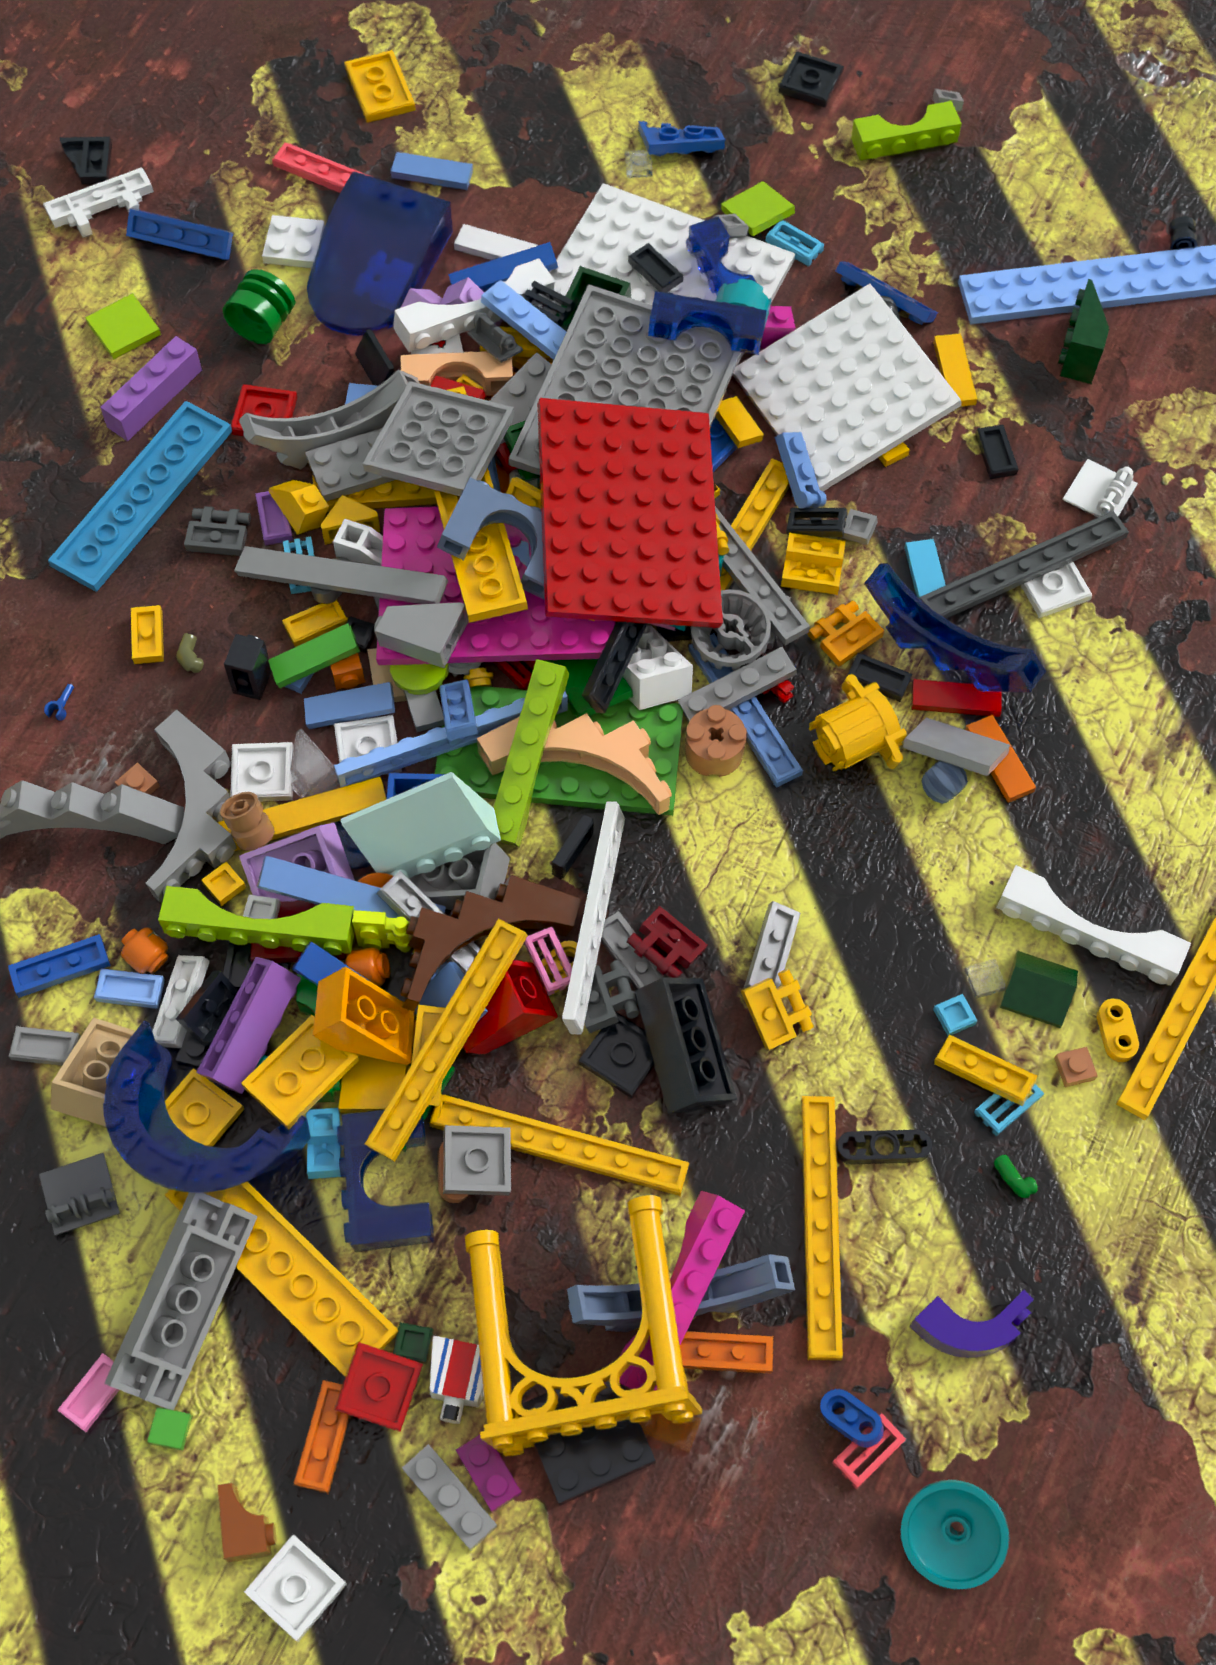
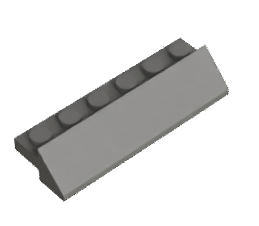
(181, 1300)

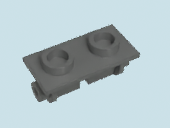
(493, 338)

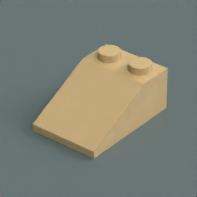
(82, 1078)

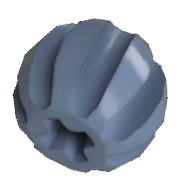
(944, 781)

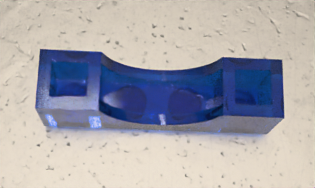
(709, 244)
(677, 313)

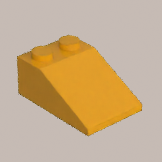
(362, 1018)

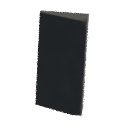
(374, 359)

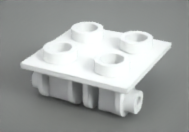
(1101, 489)

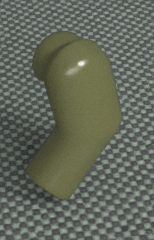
(186, 656)

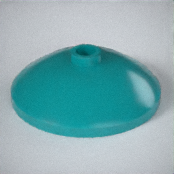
(948, 1555)

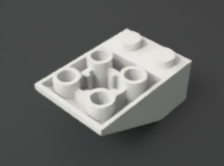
(657, 672)

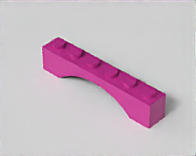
(703, 1246)

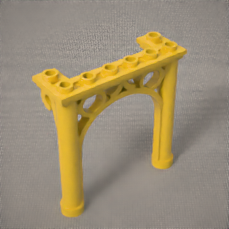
(514, 1428)

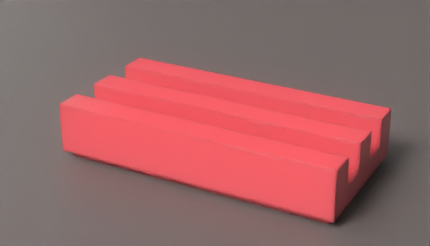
(848, 1471)

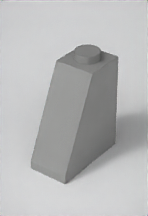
(422, 630)

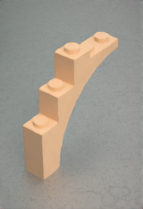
(583, 742)

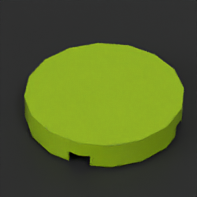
(419, 678)

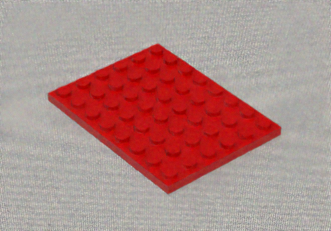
(628, 514)

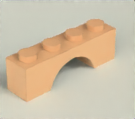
(478, 366)

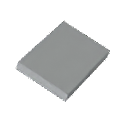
(956, 746)

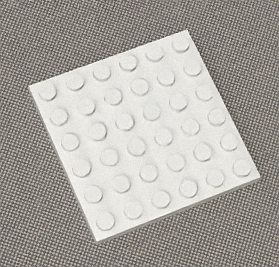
(848, 385)

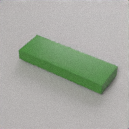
(314, 655)

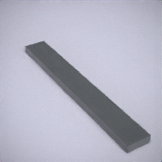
(1026, 565)

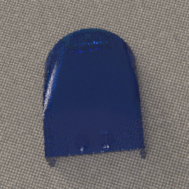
(373, 252)

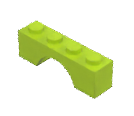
(878, 138)

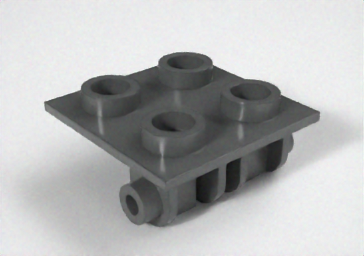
(79, 1194)

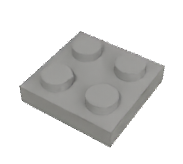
(476, 1160)

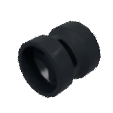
(1182, 233)

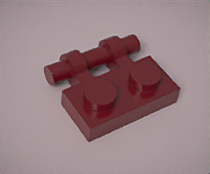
(672, 938)

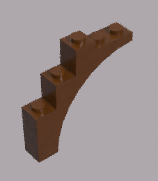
(473, 917)

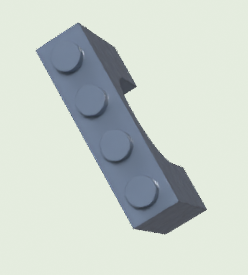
(483, 506)

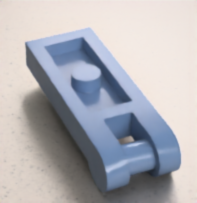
(800, 470)

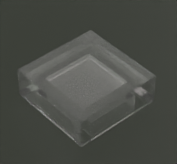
(985, 978)

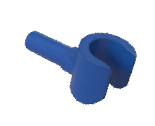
(59, 704)

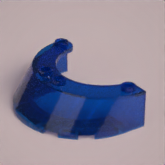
(158, 1149)

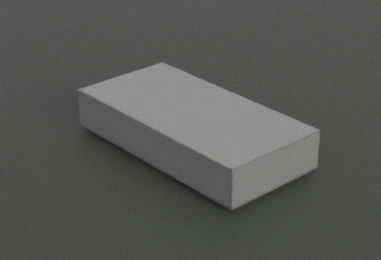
(42, 1045)

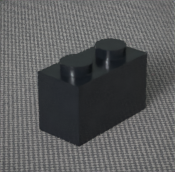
(248, 666)

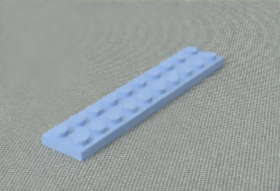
(1116, 280)

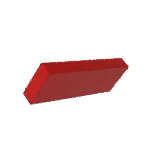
(954, 698)

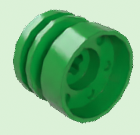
(259, 306)

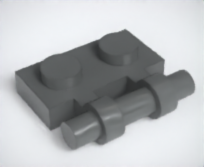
(217, 537)
(603, 1007)

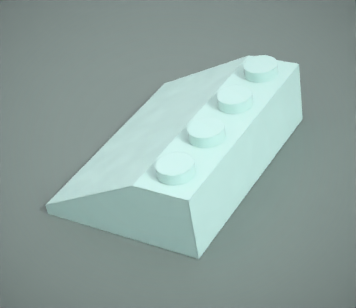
(423, 827)

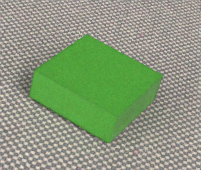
(169, 1428)

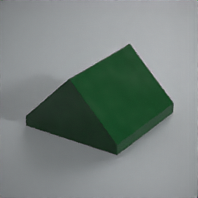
(1039, 989)

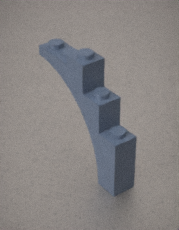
(729, 1291)

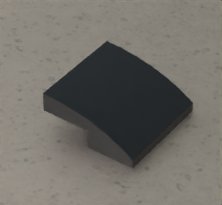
(208, 1008)

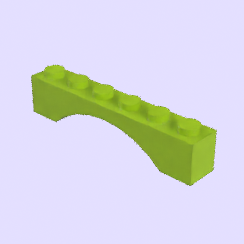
(527, 748)
(192, 914)

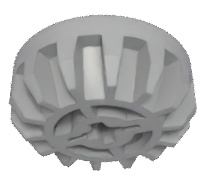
(738, 611)

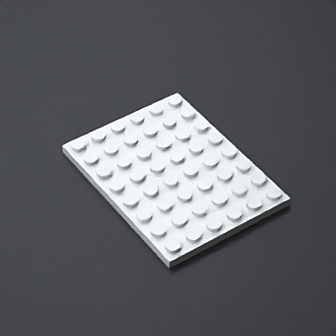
(624, 222)

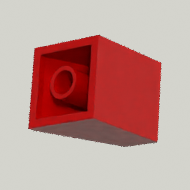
(513, 1011)

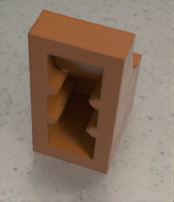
(243, 1533)

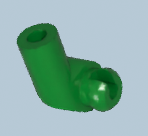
(1011, 1176)

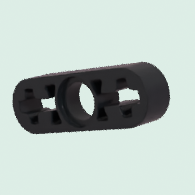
(908, 1153)

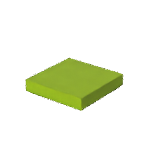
(759, 207)
(123, 326)

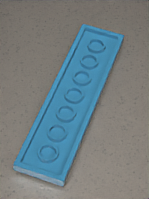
(140, 496)

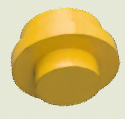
(479, 677)

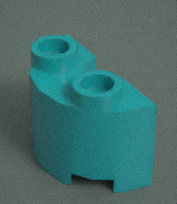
(746, 294)

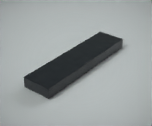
(612, 664)

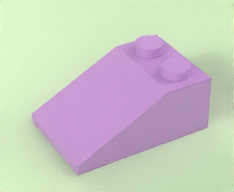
(314, 848)

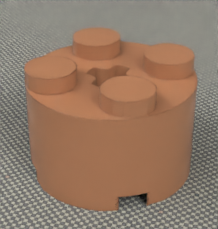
(715, 741)

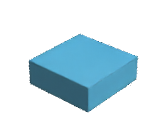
(955, 1015)

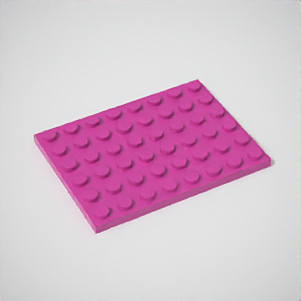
(525, 635)

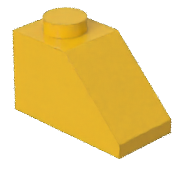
(300, 504)

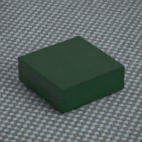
(413, 1342)

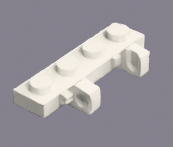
(81, 205)

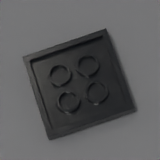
(593, 1457)

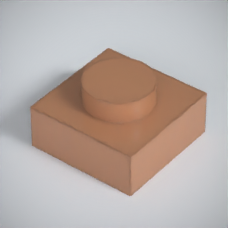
(138, 779)
(1075, 1066)

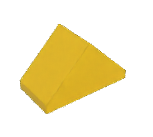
(350, 510)

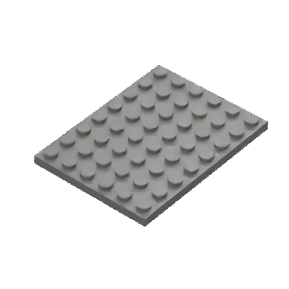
(617, 363)

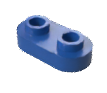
(853, 1419)

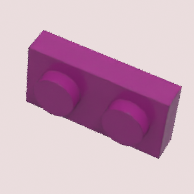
(488, 1473)

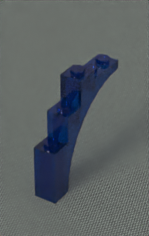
(950, 647)

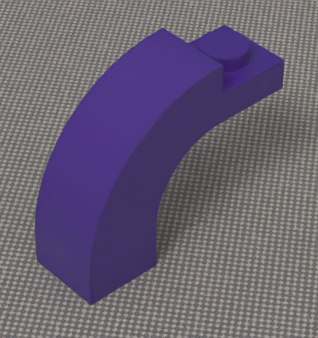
(970, 1339)

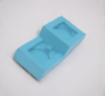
(323, 1147)

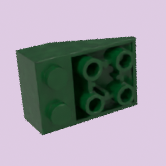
(1086, 338)

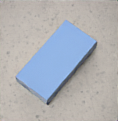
(129, 988)

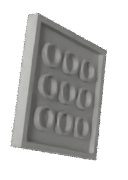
(438, 438)

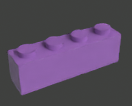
(151, 388)
(249, 1024)

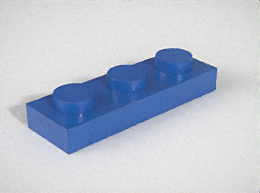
(59, 966)

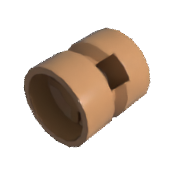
(247, 821)

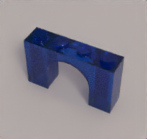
(372, 1224)

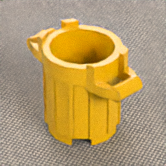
(859, 728)

